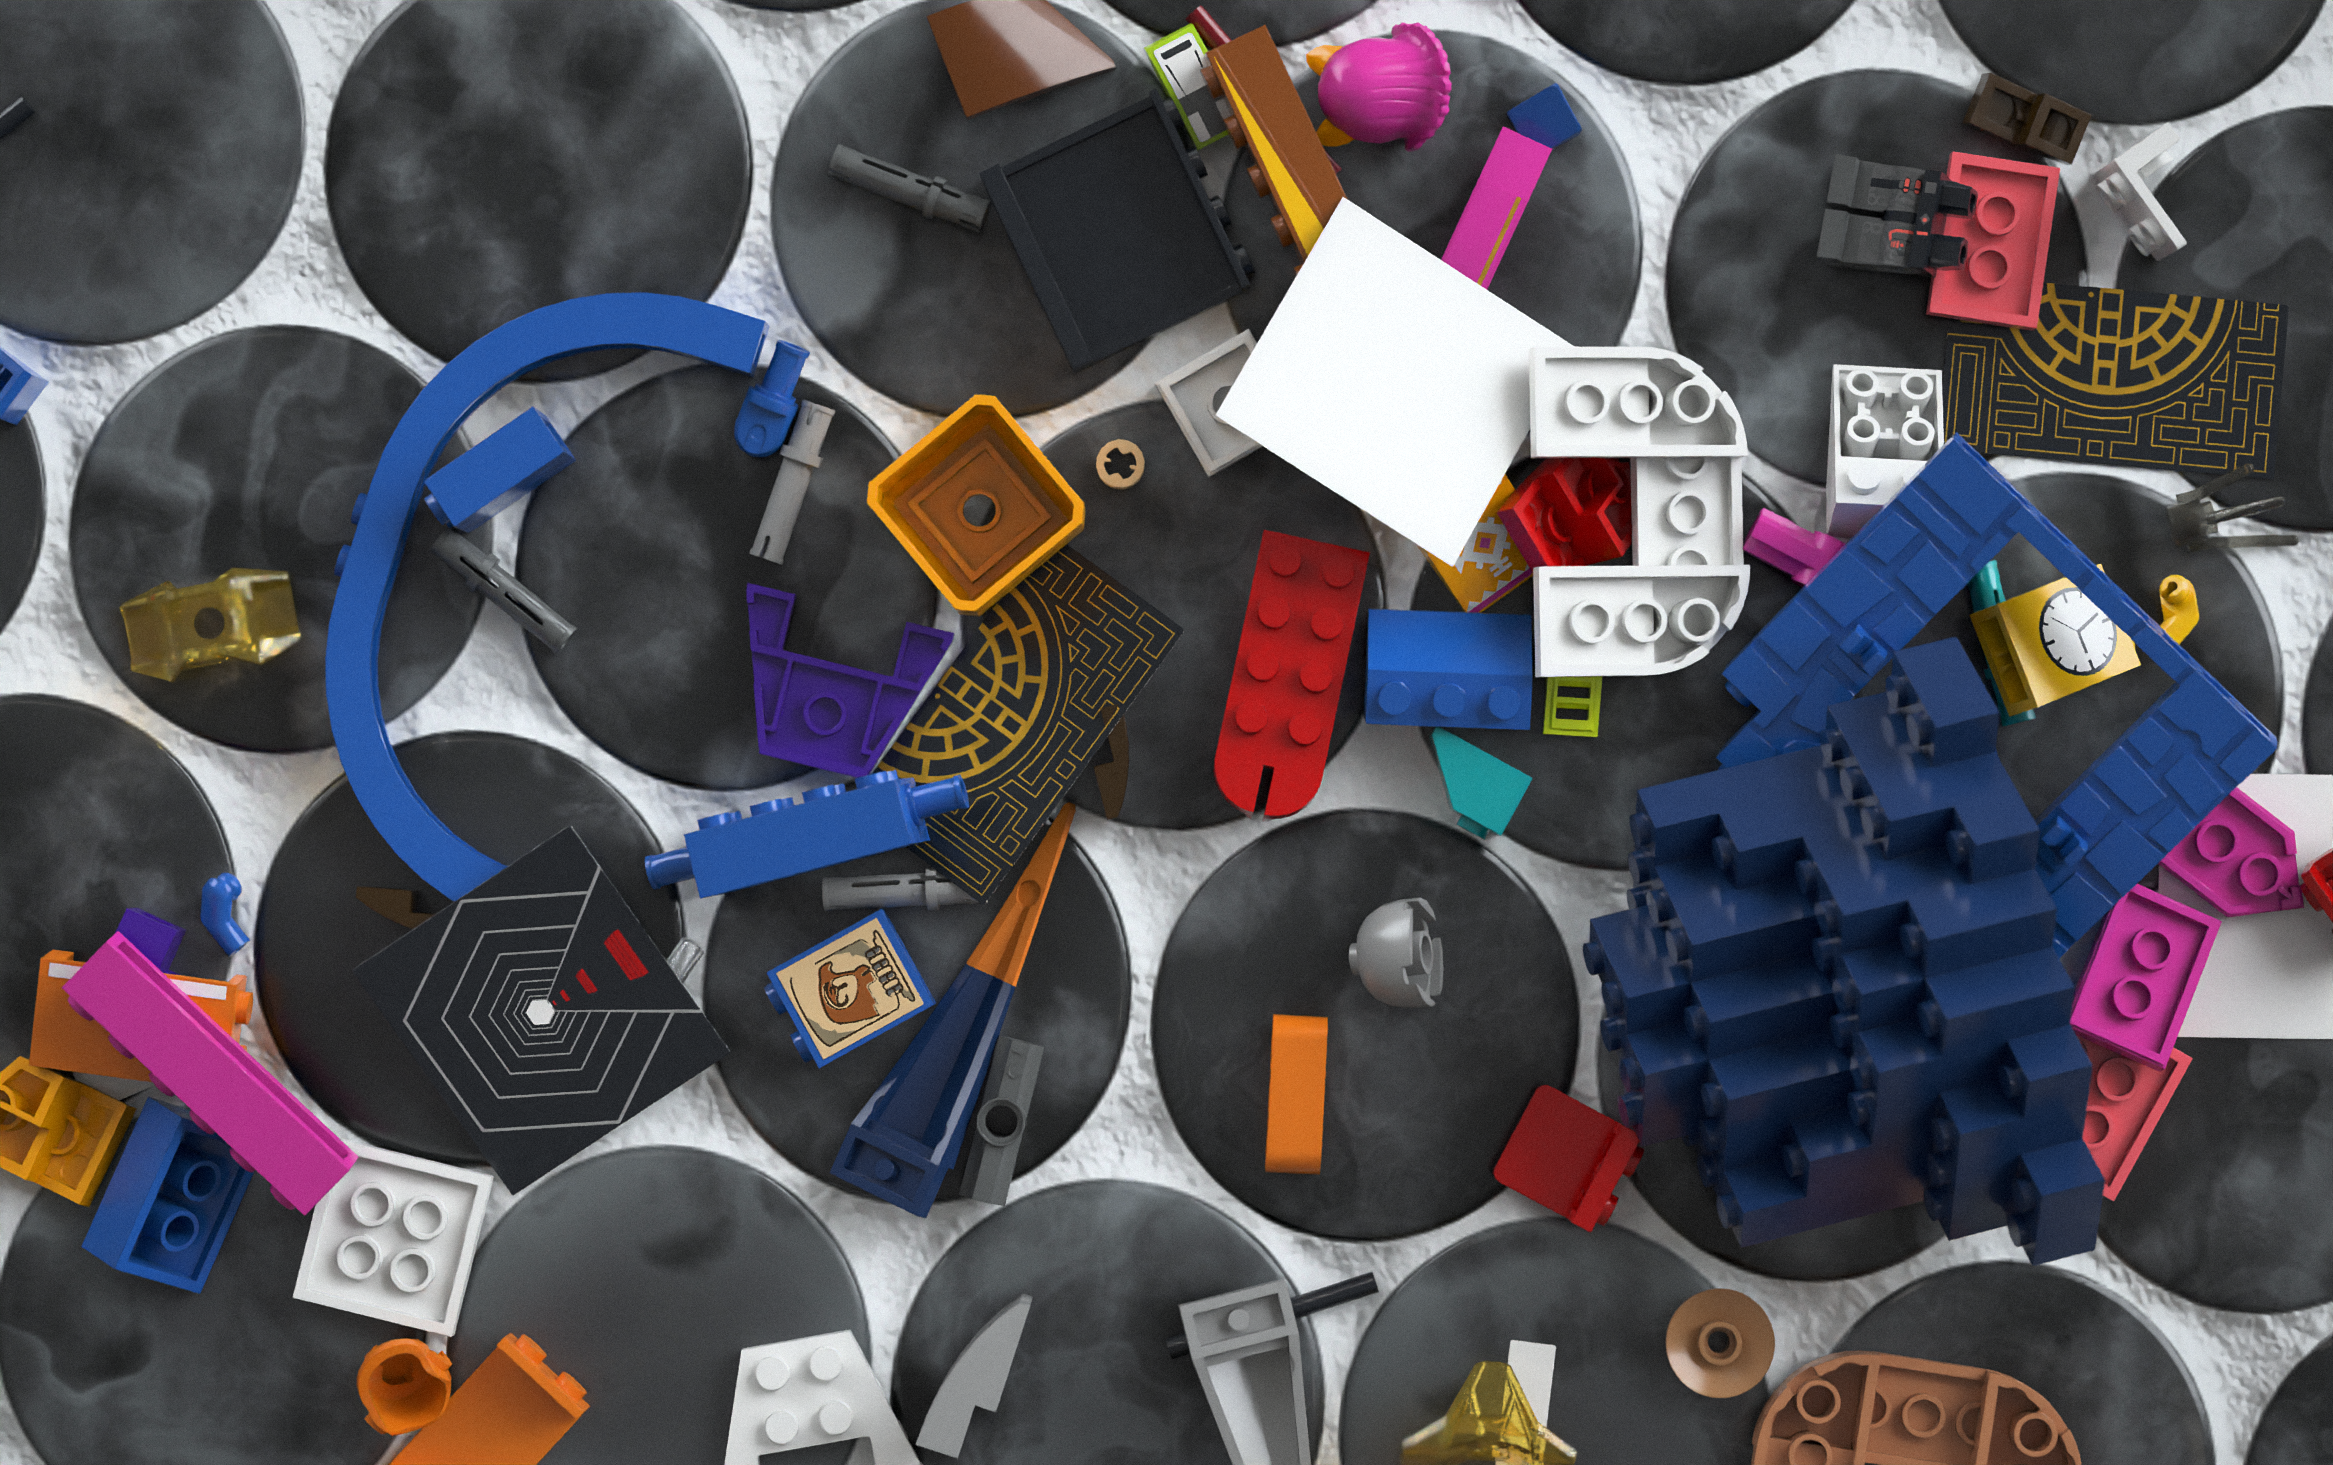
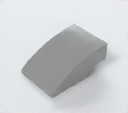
(974, 1379)

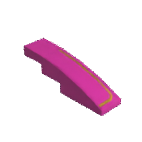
(1496, 206)

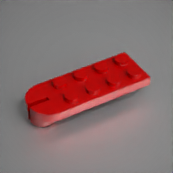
(1288, 672)

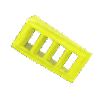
(1571, 727)

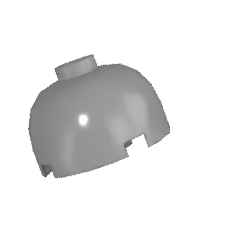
(1397, 955)

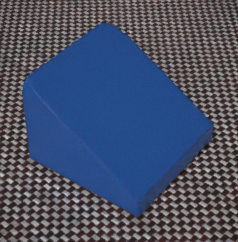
(1546, 118)

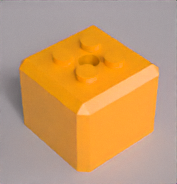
(969, 456)

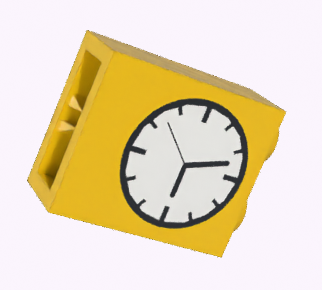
(2050, 645)

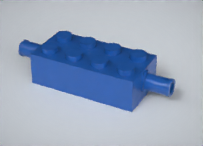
(808, 836)

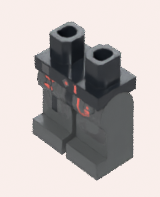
(1913, 221)

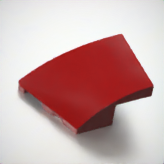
(1571, 512)

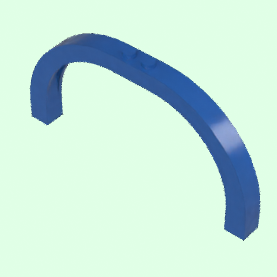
(390, 507)

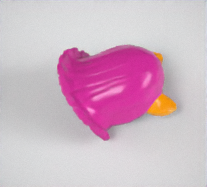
(1383, 88)

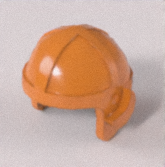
(403, 1386)

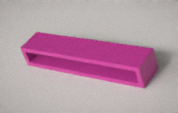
(209, 1073)

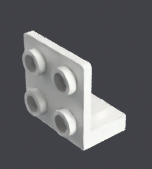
(2124, 190)

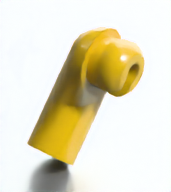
(2178, 607)

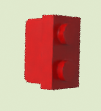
(1568, 1157)

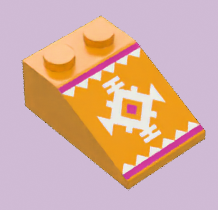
(1488, 562)

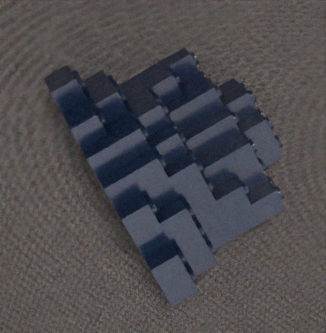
(1856, 980)

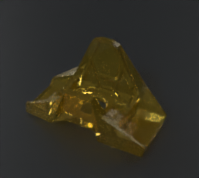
(256, 616)
(1488, 1424)

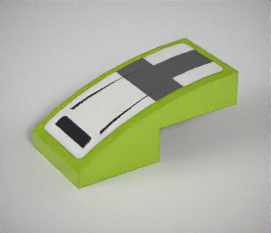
(1178, 65)

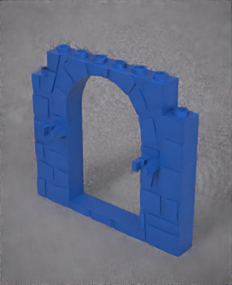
(1897, 577)

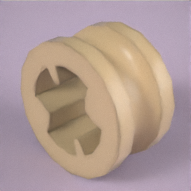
(1125, 448)

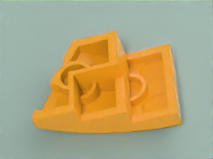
(58, 1130)

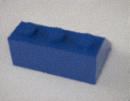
(1448, 669)
(168, 1200)

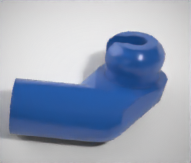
(217, 909)

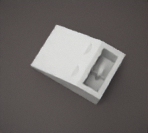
(1879, 437)

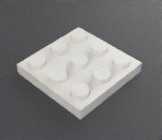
(395, 1240)

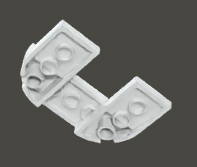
(1684, 508)

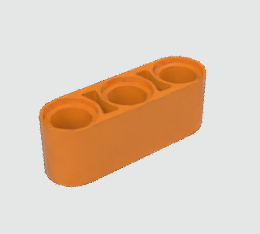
(1296, 1094)

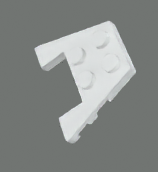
(811, 1396)

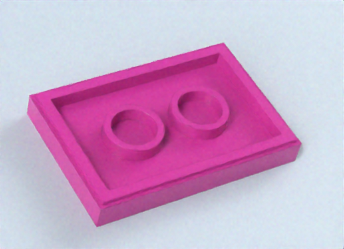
(2142, 975)

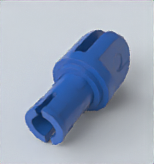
(770, 405)

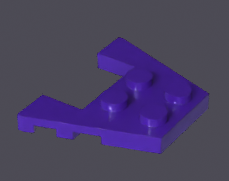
(827, 710)

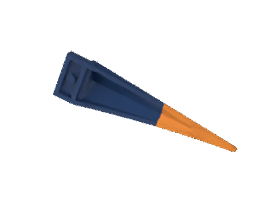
(925, 1103)

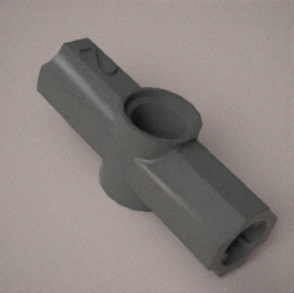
(993, 1155)

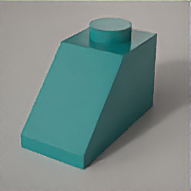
(1477, 784)

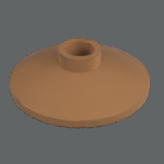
(1740, 1363)

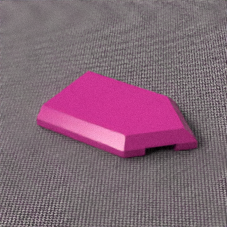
(2239, 859)

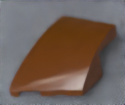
(1012, 52)

